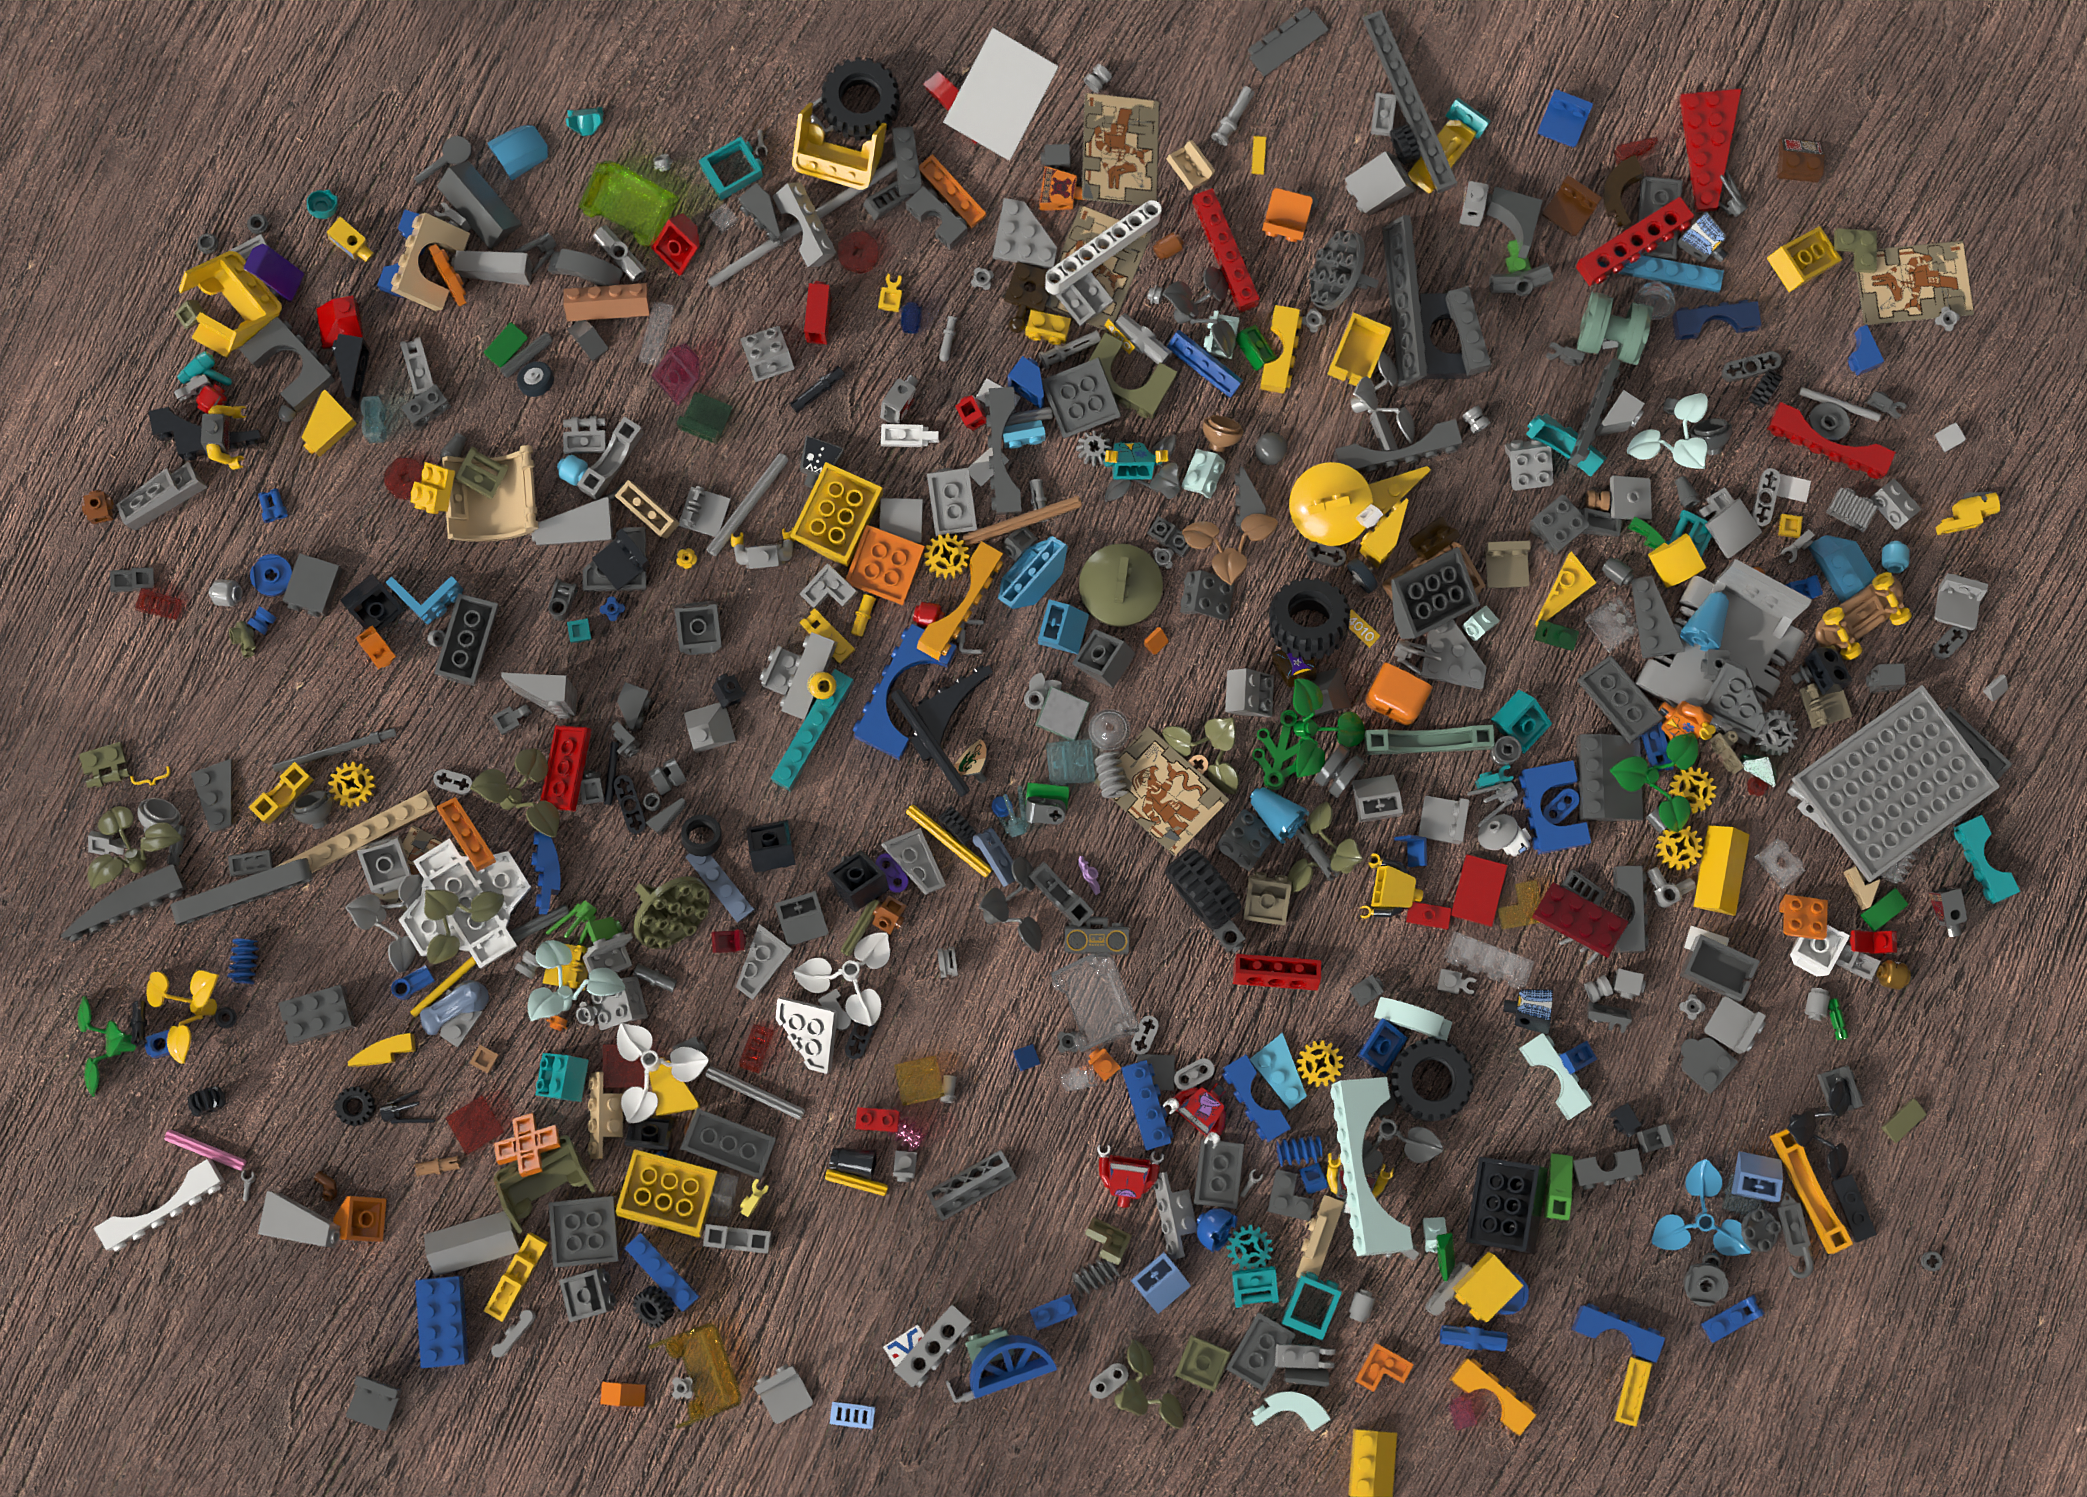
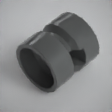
(1505, 751)
(663, 783)

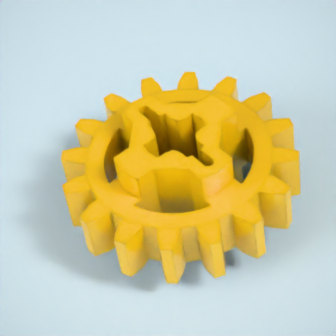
(939, 559)
(355, 777)
(1688, 782)
(1687, 850)
(1310, 1058)

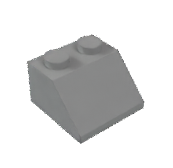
(1623, 414)

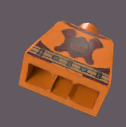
(1059, 190)

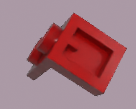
(1873, 942)
(877, 1119)

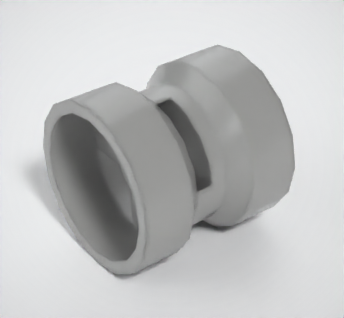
(1097, 78)
(1476, 419)
(528, 965)
(1598, 988)

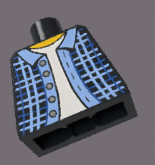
(1532, 1009)

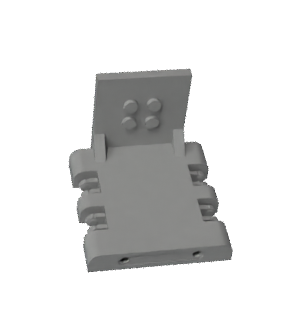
(1754, 633)

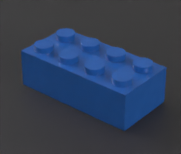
(442, 1322)

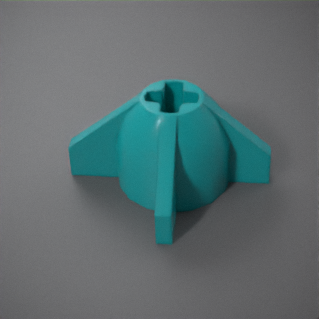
(585, 120)

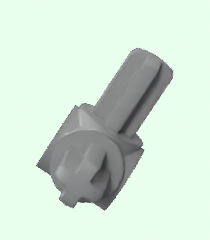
(1675, 891)

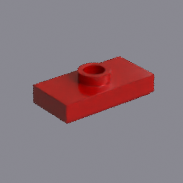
(1428, 915)

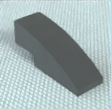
(1601, 523)

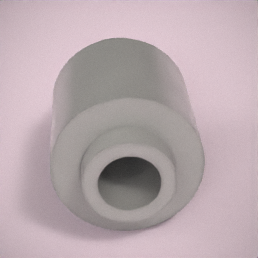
(1817, 1004)
(1361, 1305)

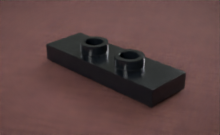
(1853, 1208)

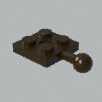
(1017, 295)

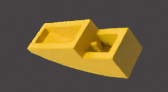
(384, 1051)

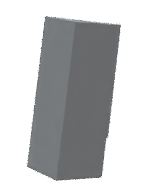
(160, 495)
(470, 1243)

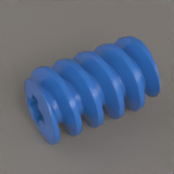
(243, 961)
(1298, 1151)

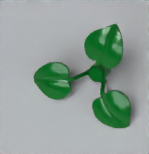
(1306, 700)
(1634, 772)
(115, 1044)

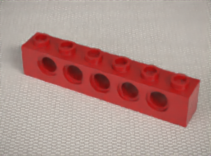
(1675, 211)
(1225, 250)

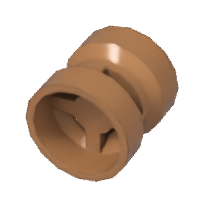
(1598, 500)

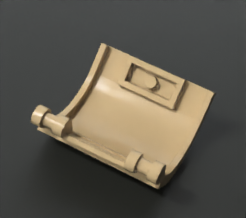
(503, 517)

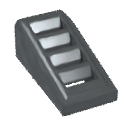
(875, 206)
(664, 819)
(1581, 879)

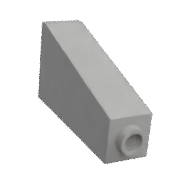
(494, 266)
(580, 525)
(292, 1221)

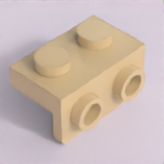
(1191, 165)

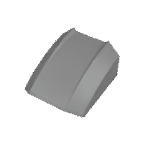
(384, 864)

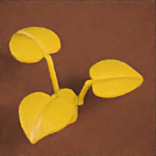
(201, 1004)

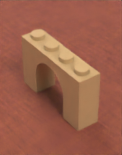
(409, 279)

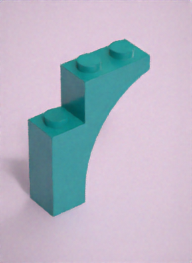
(1562, 439)

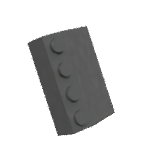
(1432, 594)
(1598, 789)

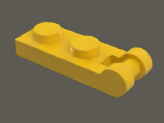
(825, 629)

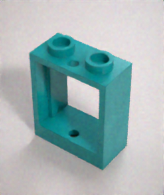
(720, 154)
(1301, 1324)

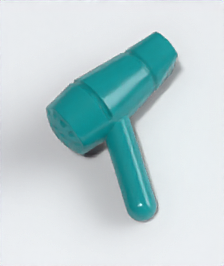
(202, 365)

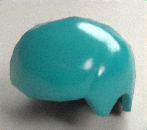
(322, 204)

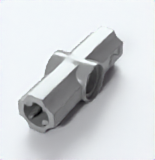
(611, 245)
(1143, 339)

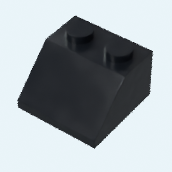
(372, 604)
(770, 846)
(858, 880)

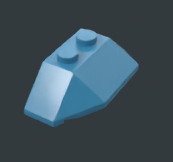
(1842, 565)
(1033, 573)

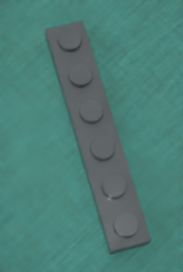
(1592, 418)

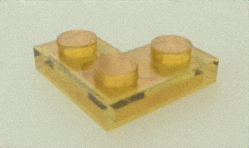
(1521, 914)

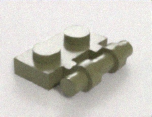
(102, 759)

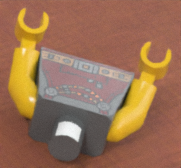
(216, 434)
(1335, 1179)

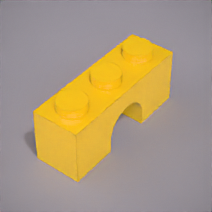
(272, 804)

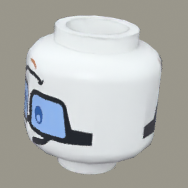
(1519, 844)

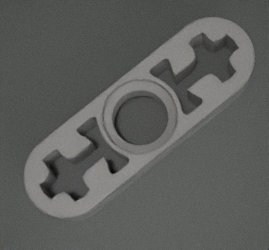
(1763, 482)

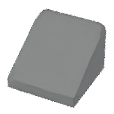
(1950, 437)
(1996, 688)

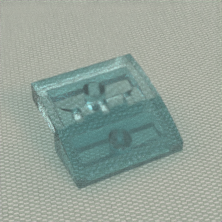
(1070, 762)

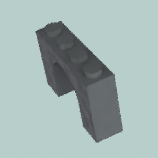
(278, 337)

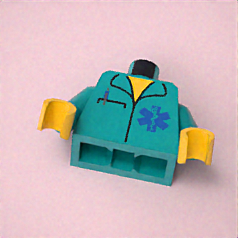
(1133, 460)

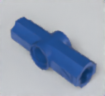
(1473, 1338)

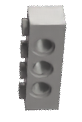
(917, 1377)

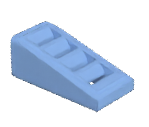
(870, 1416)

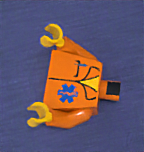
(1686, 719)

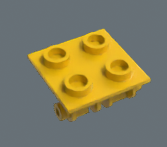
(573, 973)

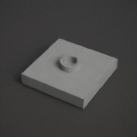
(1630, 498)

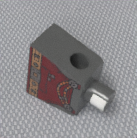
(1949, 908)

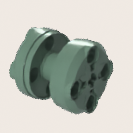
(1601, 324)

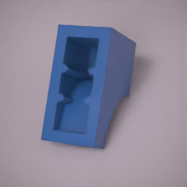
(1866, 354)

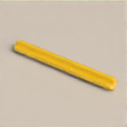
(949, 841)

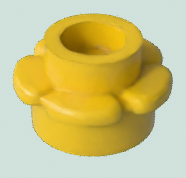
(692, 558)

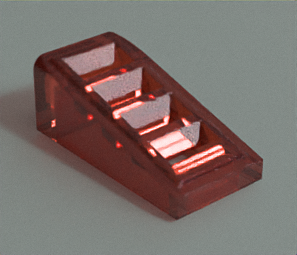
(1634, 148)
(146, 593)
(751, 1066)

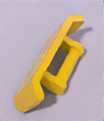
(1454, 140)

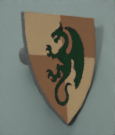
(973, 761)

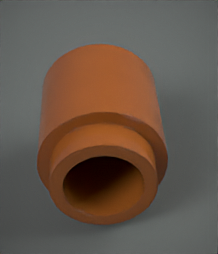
(1168, 246)

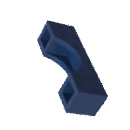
(1741, 316)

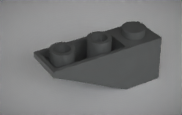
(759, 206)
(1247, 499)

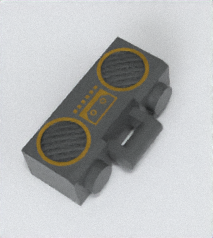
(1088, 941)

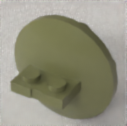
(1120, 585)
(670, 911)

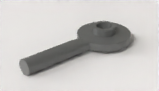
(455, 151)

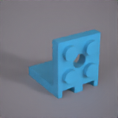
(435, 605)

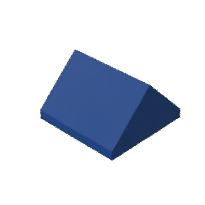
(1382, 1046)

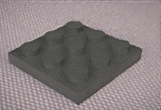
(1081, 398)
(583, 1231)

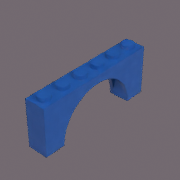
(875, 725)

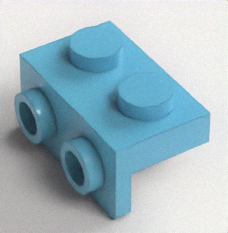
(1025, 433)

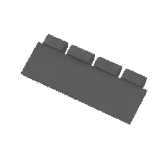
(1293, 39)

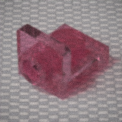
(1462, 1413)

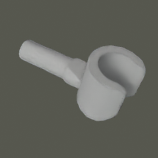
(761, 143)
(1250, 1183)
(247, 1184)

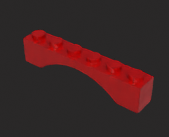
(1790, 423)

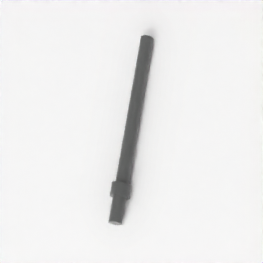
(374, 738)

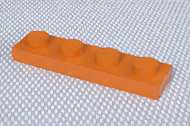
(951, 191)
(466, 834)

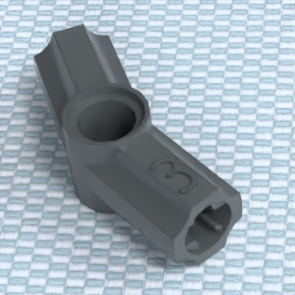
(1509, 282)

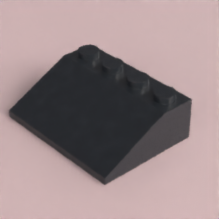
(1506, 1205)

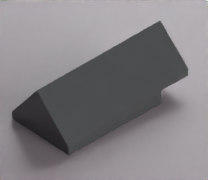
(478, 204)

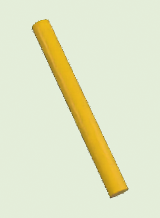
(443, 986)

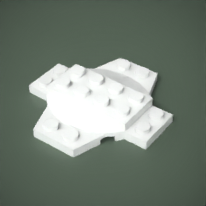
(448, 870)

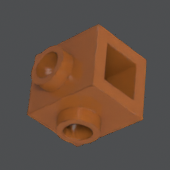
(98, 507)
(889, 915)

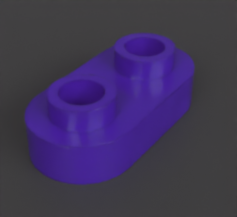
(892, 873)

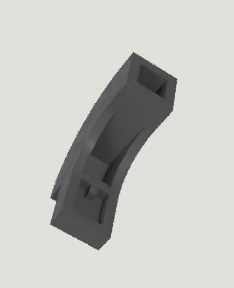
(584, 266)
(1060, 895)

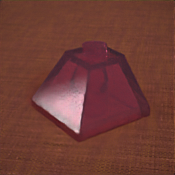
(678, 372)

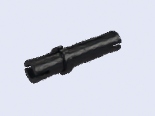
(813, 392)

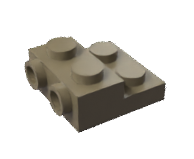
(1267, 898)

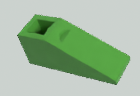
(1559, 1187)

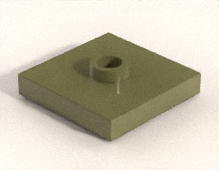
(1202, 1363)

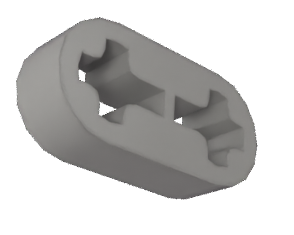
(452, 787)
(1149, 1037)

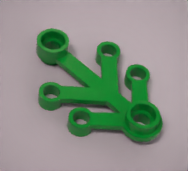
(1278, 753)

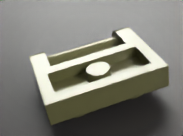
(479, 478)

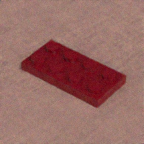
(1580, 919)

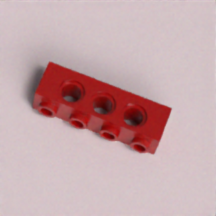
(1276, 972)

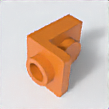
(1103, 1063)

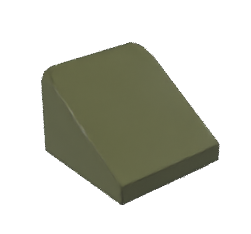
(188, 313)

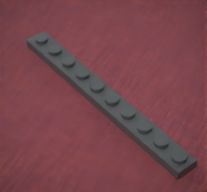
(1410, 101)

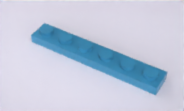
(1673, 273)

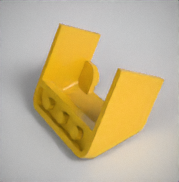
(831, 161)
(241, 288)

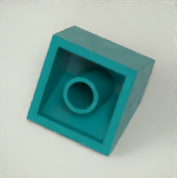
(1522, 719)

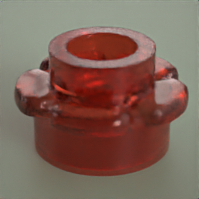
(1756, 791)

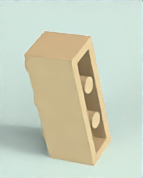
(647, 509)

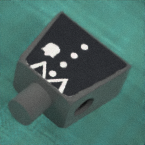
(814, 457)

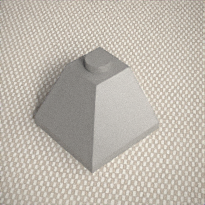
(709, 727)

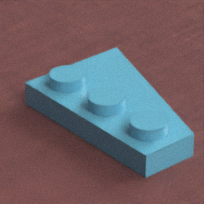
(1279, 1071)

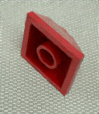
(677, 243)
(339, 317)

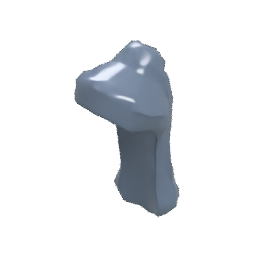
(465, 998)

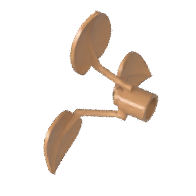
(1231, 562)

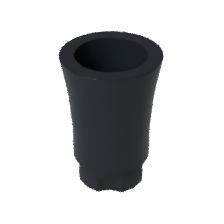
(854, 1161)

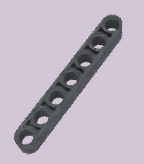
(241, 891)

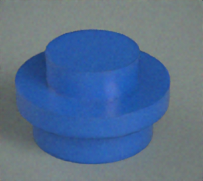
(999, 807)

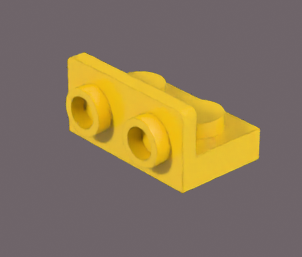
(1047, 327)

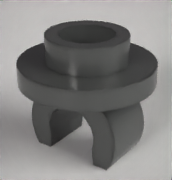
(1802, 675)

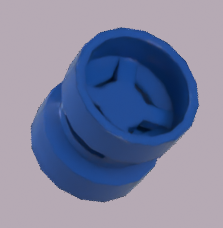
(261, 620)

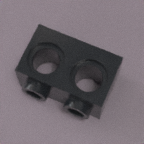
(1828, 670)

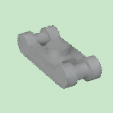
(514, 1333)

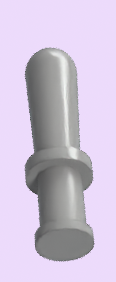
(947, 341)

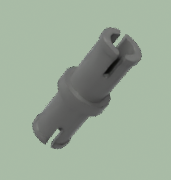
(655, 977)

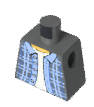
(1704, 240)

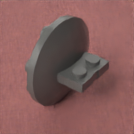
(1339, 270)

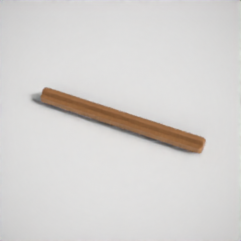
(1022, 521)

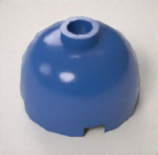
(1215, 1227)

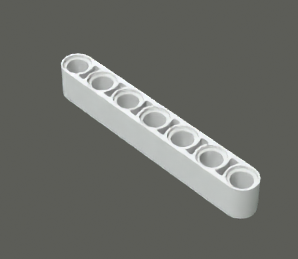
(1108, 239)

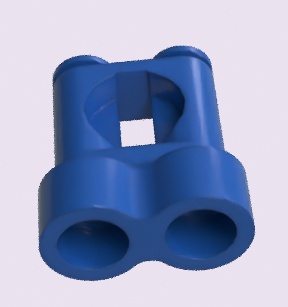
(273, 513)

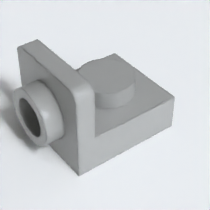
(905, 1165)

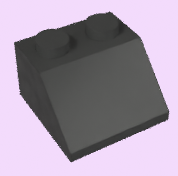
(1104, 658)

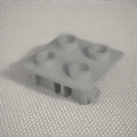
(704, 511)

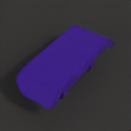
(274, 271)

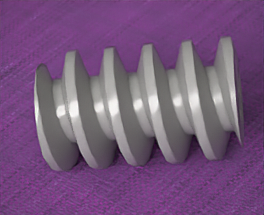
(1109, 775)

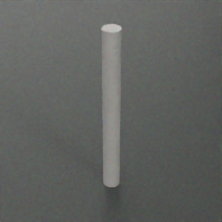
(1845, 405)

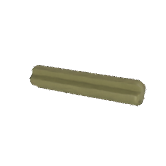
(859, 929)

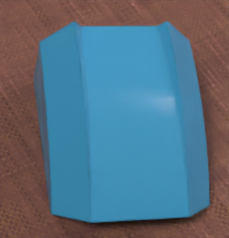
(519, 150)

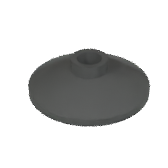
(1832, 415)

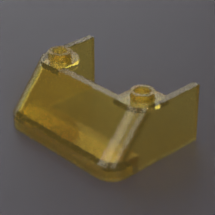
(708, 1367)

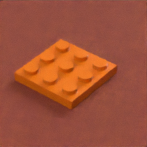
(885, 564)

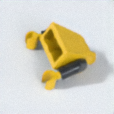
(1392, 890)

